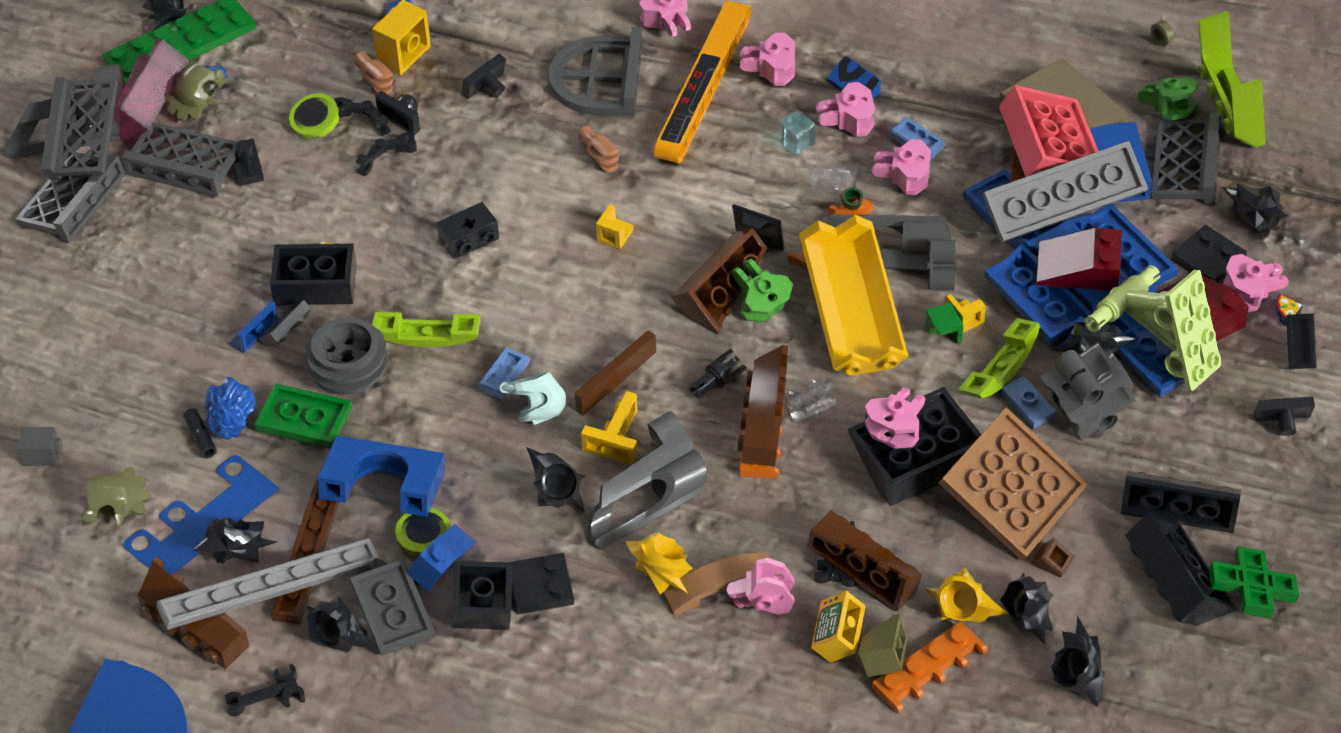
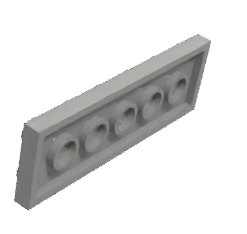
(1065, 191)

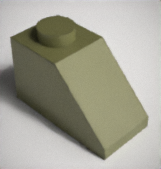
(883, 648)

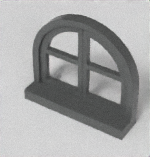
(629, 76)

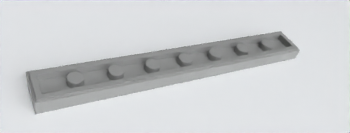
(266, 583)

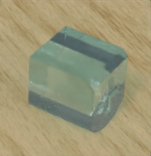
(797, 132)

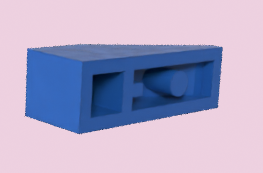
(440, 557)

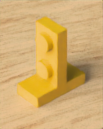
(612, 441)

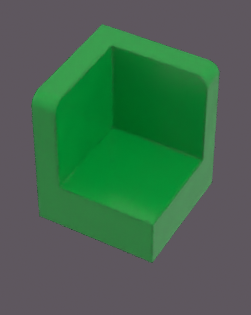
(944, 320)

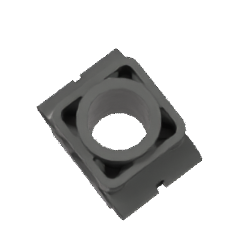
(1089, 388)

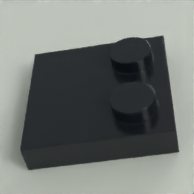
(1207, 252)
(541, 583)

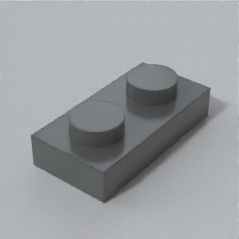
(289, 318)

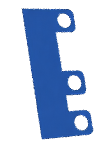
(242, 497)

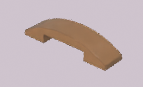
(710, 580)

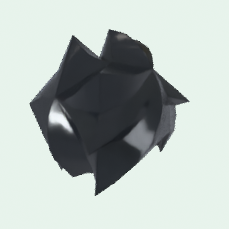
(164, 10)
(1257, 206)
(1081, 338)
(555, 480)
(234, 539)
(1028, 605)
(335, 626)
(1079, 664)

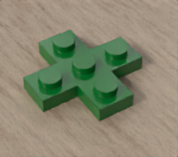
(1254, 582)

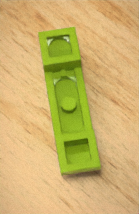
(427, 332)
(1018, 343)

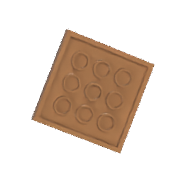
(1013, 483)

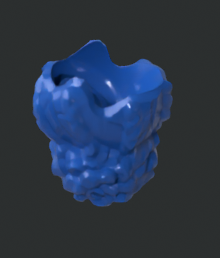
(228, 408)

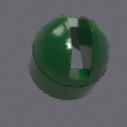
(849, 197)

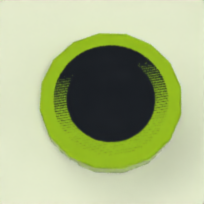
(314, 116)
(417, 532)

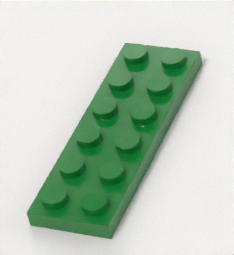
(188, 35)

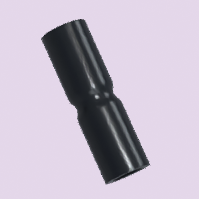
(200, 434)

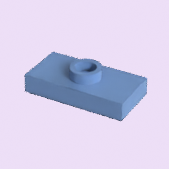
(908, 130)
(505, 369)
(1028, 402)

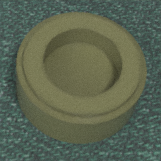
(1162, 33)

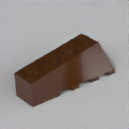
(712, 289)
(764, 408)
(864, 560)
(216, 637)

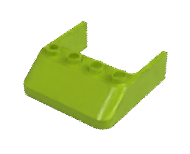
(1237, 102)

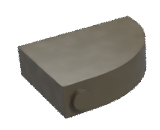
(1066, 81)

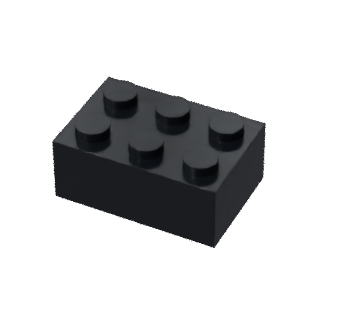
(313, 273)

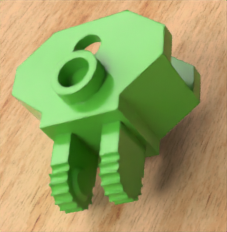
(1171, 97)
(763, 294)

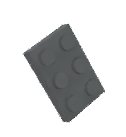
(392, 607)

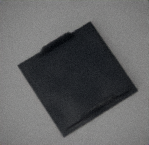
(767, 227)

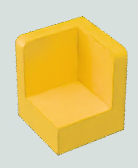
(612, 230)
(970, 314)

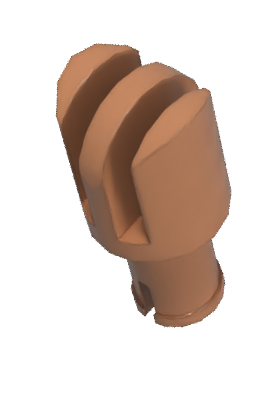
(374, 72)
(600, 149)

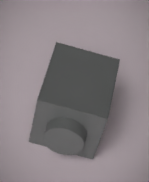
(39, 446)

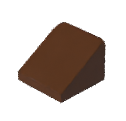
(1053, 558)

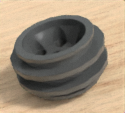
(337, 359)

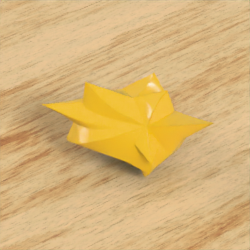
(660, 560)
(964, 599)

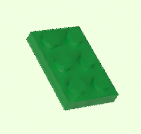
(303, 415)

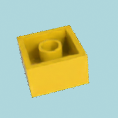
(401, 37)

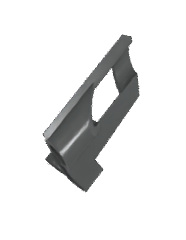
(18, 142)
(925, 246)
(671, 470)

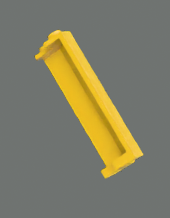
(853, 296)

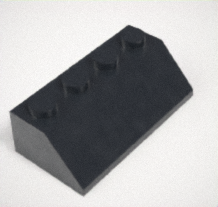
(1181, 501)
(1177, 570)

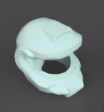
(544, 396)

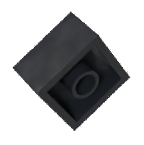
(482, 595)

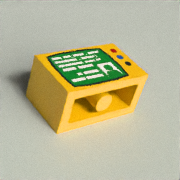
(838, 626)

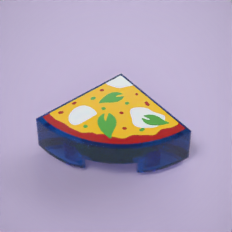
(1286, 306)

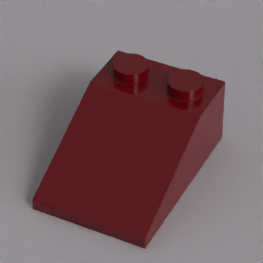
(1081, 260)
(1226, 308)

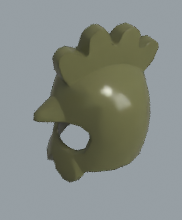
(193, 92)
(115, 496)

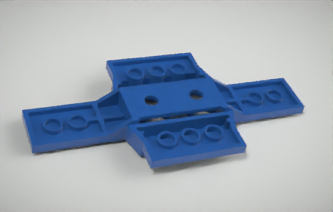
(1057, 307)

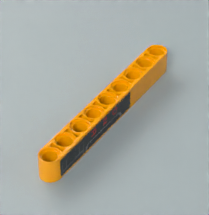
(702, 82)

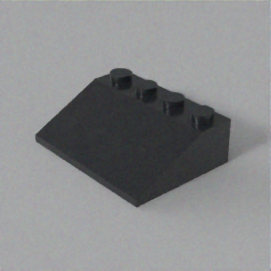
(905, 472)

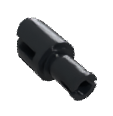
(715, 375)

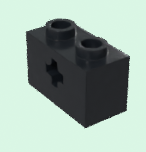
(468, 230)

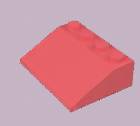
(1045, 129)

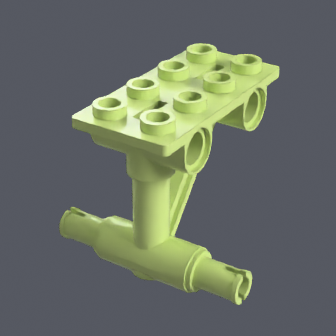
(1175, 317)

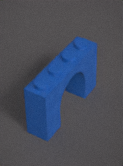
(355, 457)

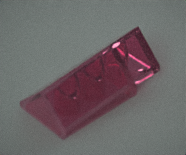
(148, 89)

